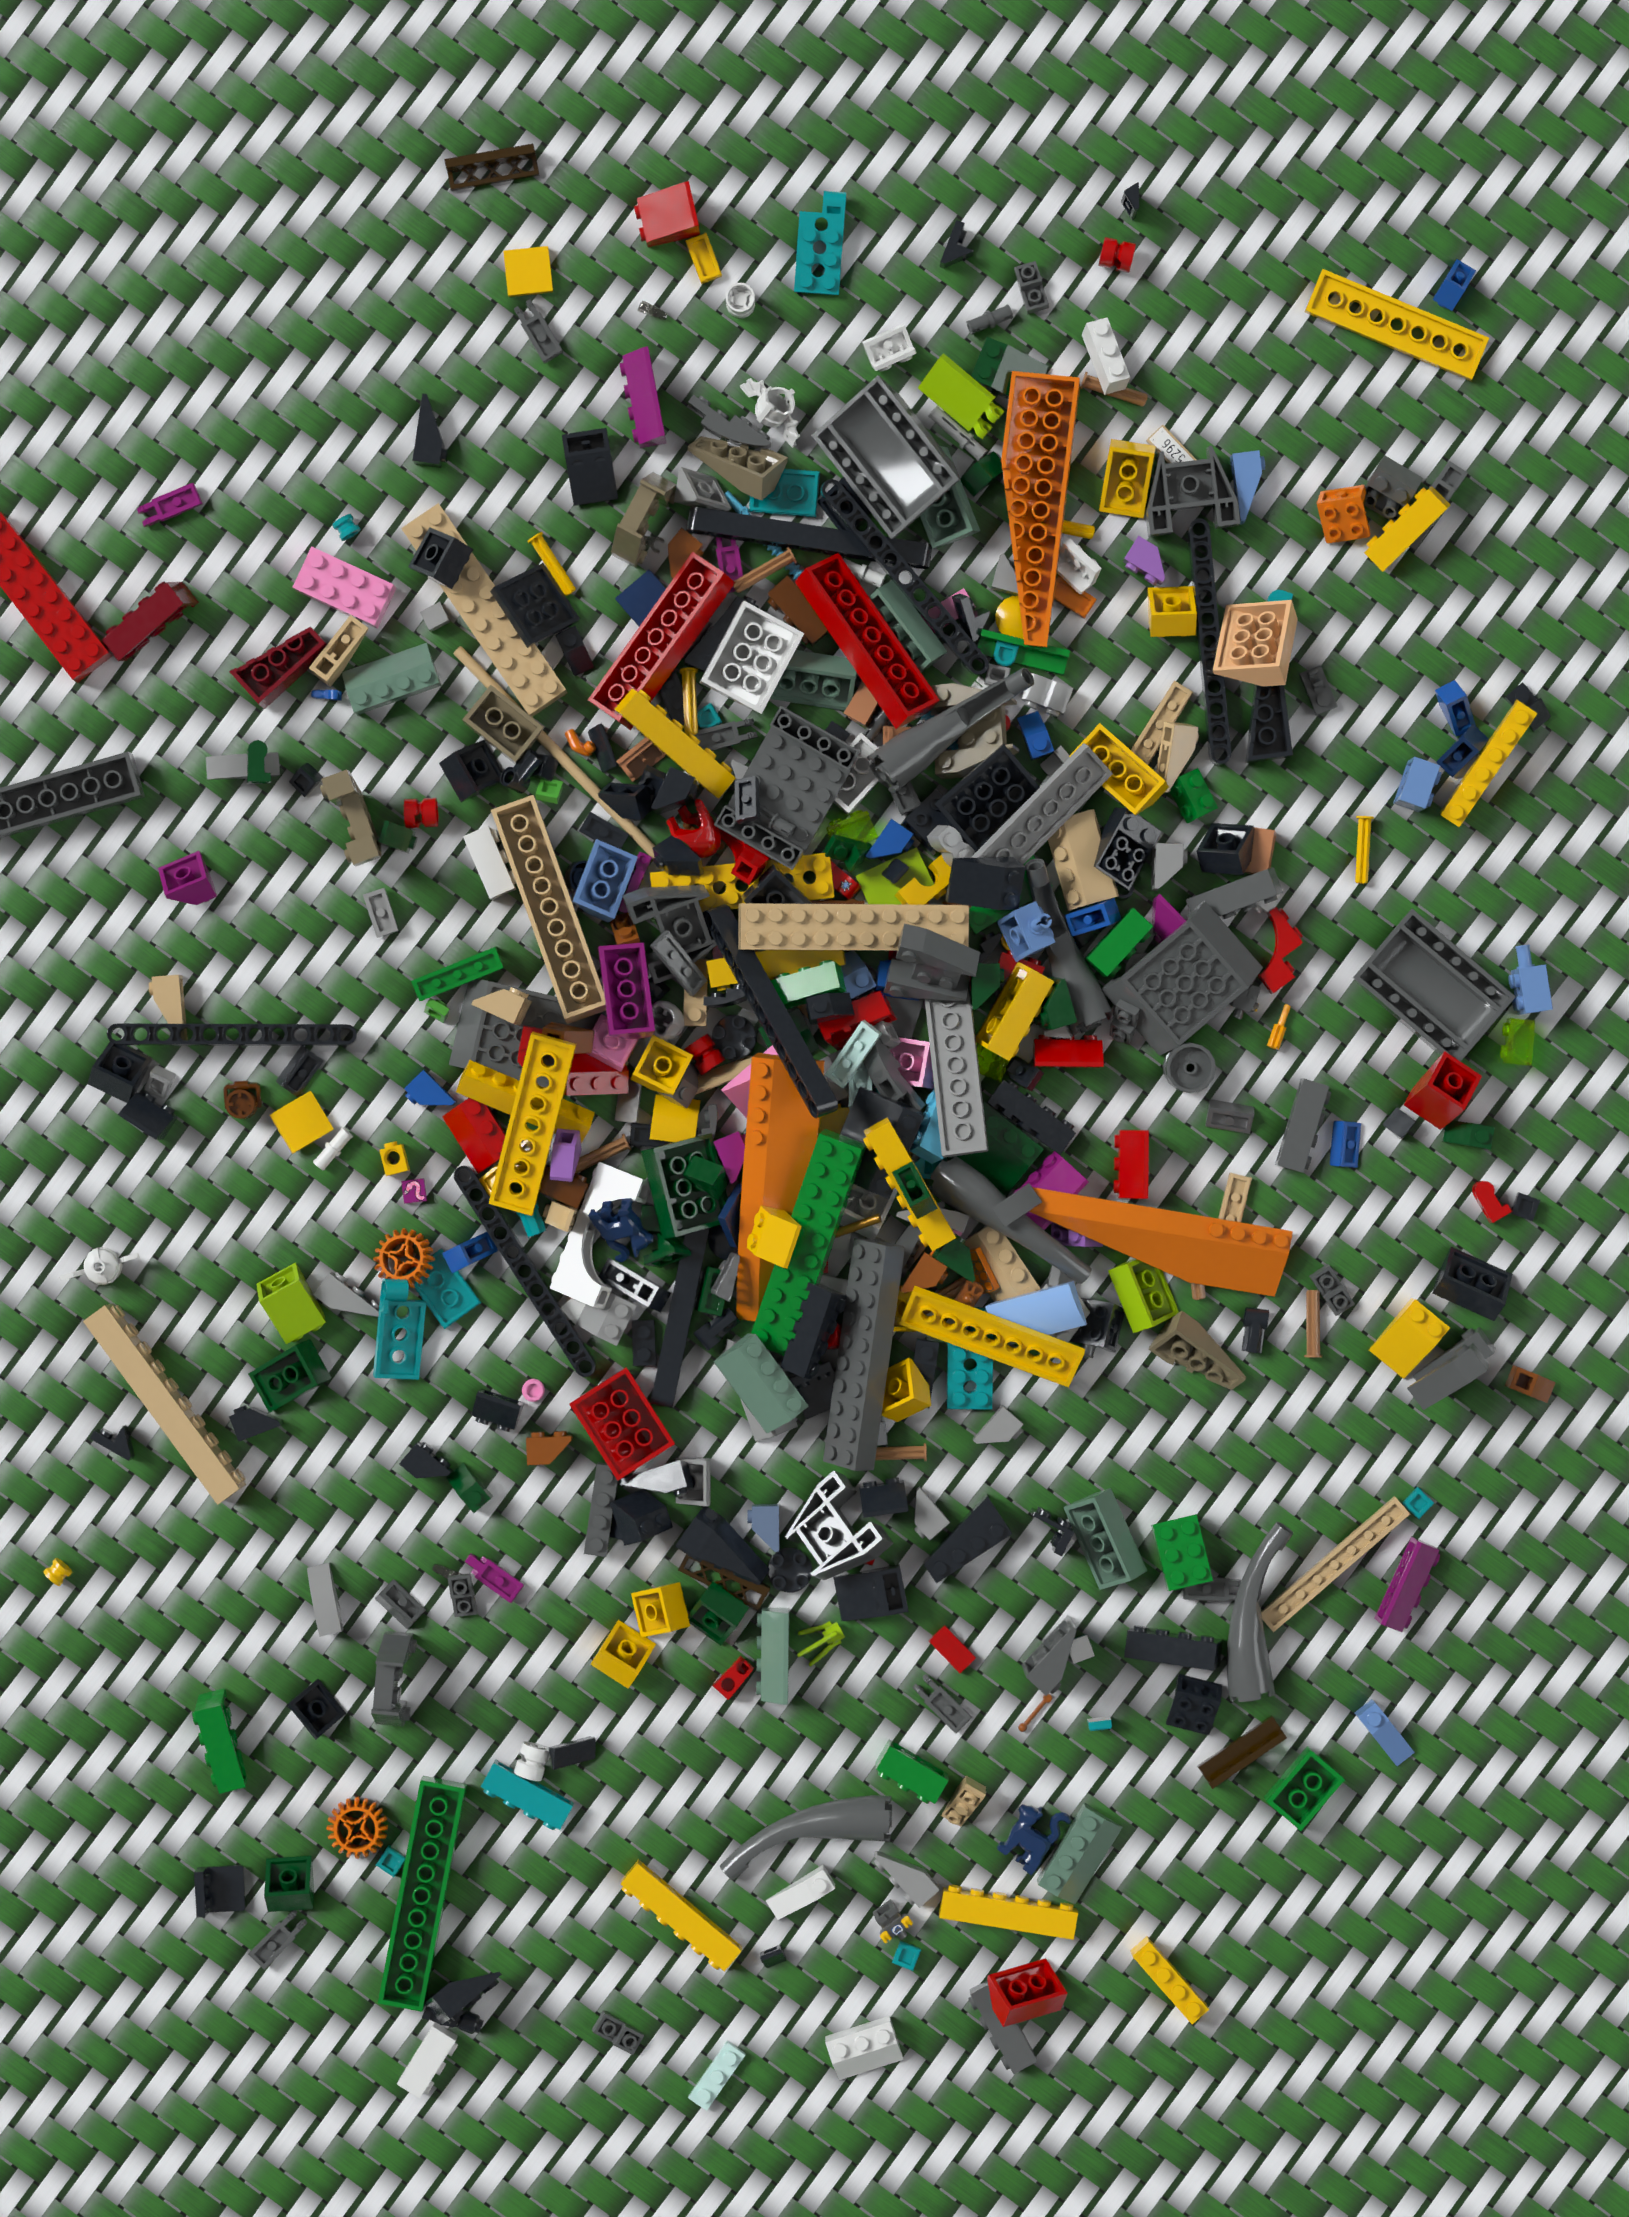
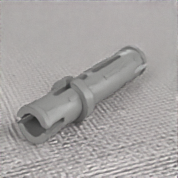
(957, 433)

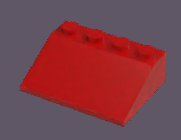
(622, 1423)

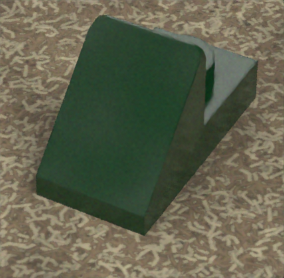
(847, 850)
(668, 1252)

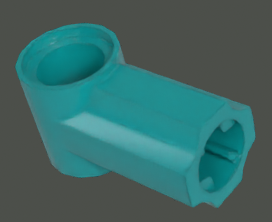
(532, 1224)

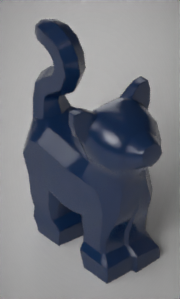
(621, 1226)
(1031, 1840)

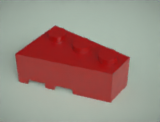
(870, 1008)

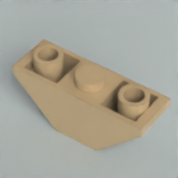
(964, 1801)

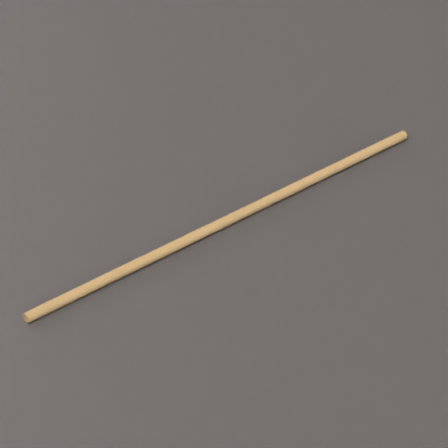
(569, 765)

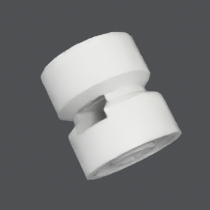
(740, 300)
(532, 1761)

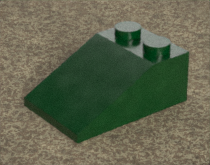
(996, 365)
(289, 1375)

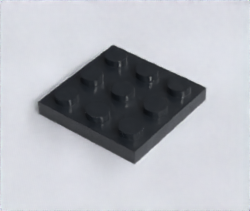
(535, 605)

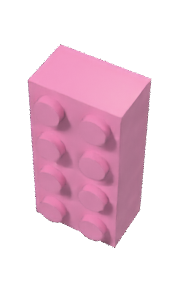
(344, 587)

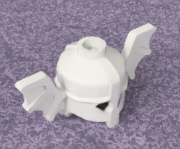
(773, 408)
(110, 1270)

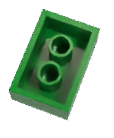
(1119, 943)
(1182, 1552)
(911, 1772)
(1304, 1788)

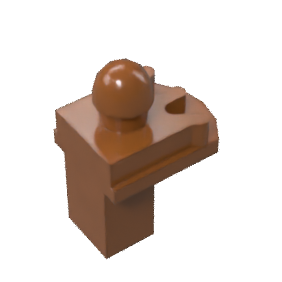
(970, 1293)

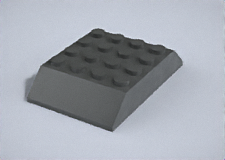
(887, 456)
(1433, 987)

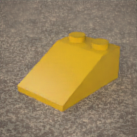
(1127, 478)
(1409, 1338)

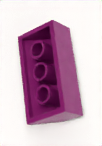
(643, 397)
(626, 991)
(1054, 1175)
(1407, 1584)

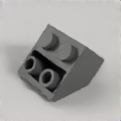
(1390, 488)

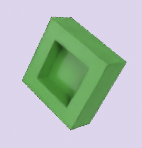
(549, 791)
(437, 1009)

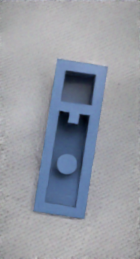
(1246, 474)
(1384, 1732)

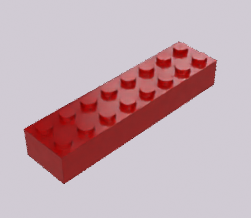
(47, 606)
(664, 635)
(867, 640)

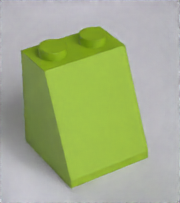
(290, 1303)

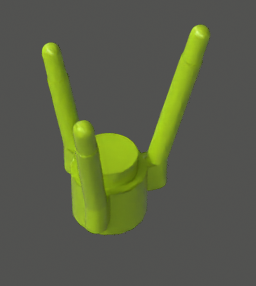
(832, 1635)

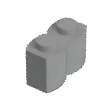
(1048, 695)
(949, 843)

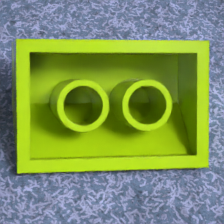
(1143, 1294)

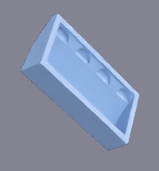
(1043, 1310)

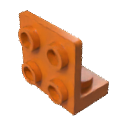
(1343, 514)

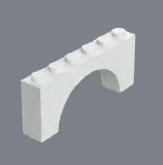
(576, 1271)

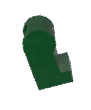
(256, 764)

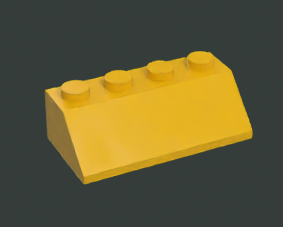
(1132, 779)
(1014, 1011)

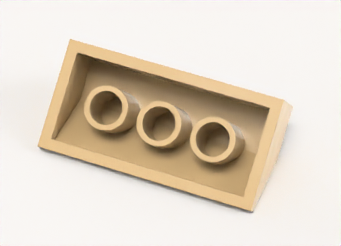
(1074, 855)
(506, 1004)
(1005, 1264)

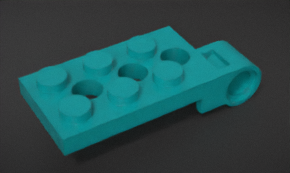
(834, 212)
(394, 1295)
(957, 1375)

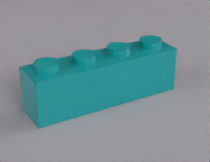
(527, 1795)

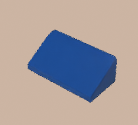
(1345, 1144)

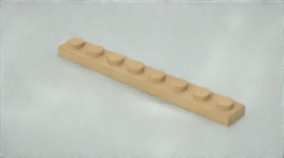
(1334, 1563)

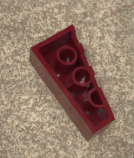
(148, 619)
(279, 667)

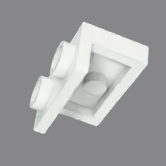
(889, 348)
(1077, 567)

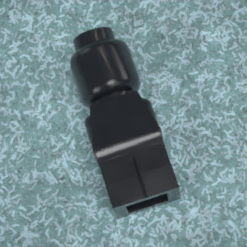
(467, 2022)

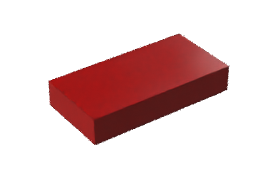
(952, 1649)

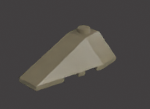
(748, 470)
(1191, 1346)

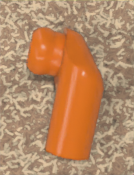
(576, 745)

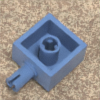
(1026, 931)
(1529, 984)

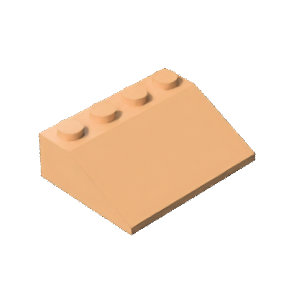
(1256, 642)

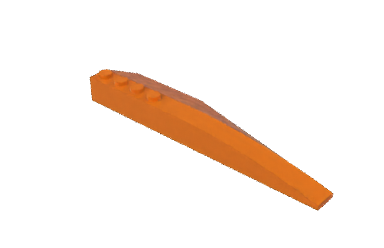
(1036, 487)
(774, 1166)
(1176, 1242)

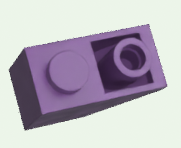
(1145, 558)
(565, 1154)
(1070, 1238)

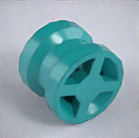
(346, 527)

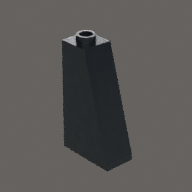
(704, 651)

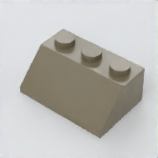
(503, 724)

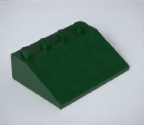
(1008, 1152)
(678, 1201)

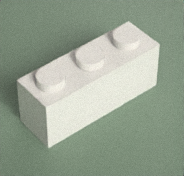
(1105, 356)
(490, 862)
(428, 2060)

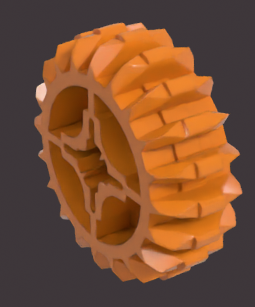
(405, 1250)
(349, 1821)

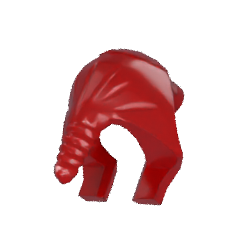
(702, 841)

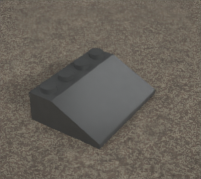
(1048, 1661)

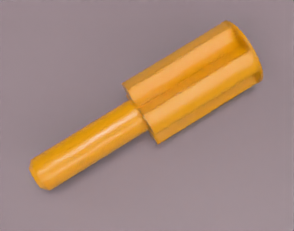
(1279, 1029)

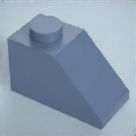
(765, 1523)

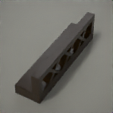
(488, 159)
(762, 1589)
(1242, 1752)

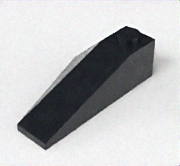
(717, 1542)

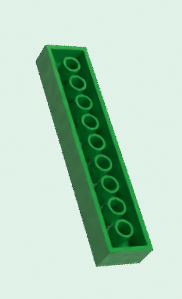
(819, 1212)
(422, 1893)

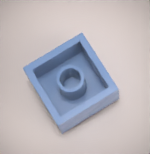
(1417, 784)

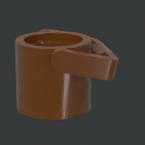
(240, 1102)

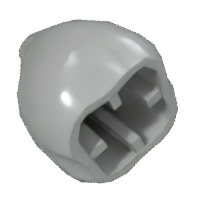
(667, 1020)

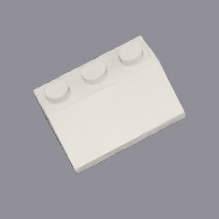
(863, 2048)

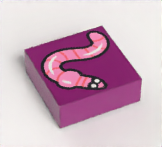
(414, 1190)

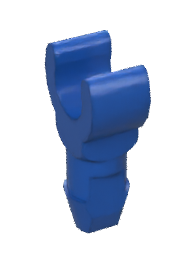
(327, 694)

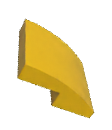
(673, 1121)
(301, 1122)

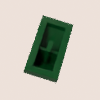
(982, 473)
(708, 1176)

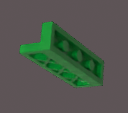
(1046, 659)
(457, 974)

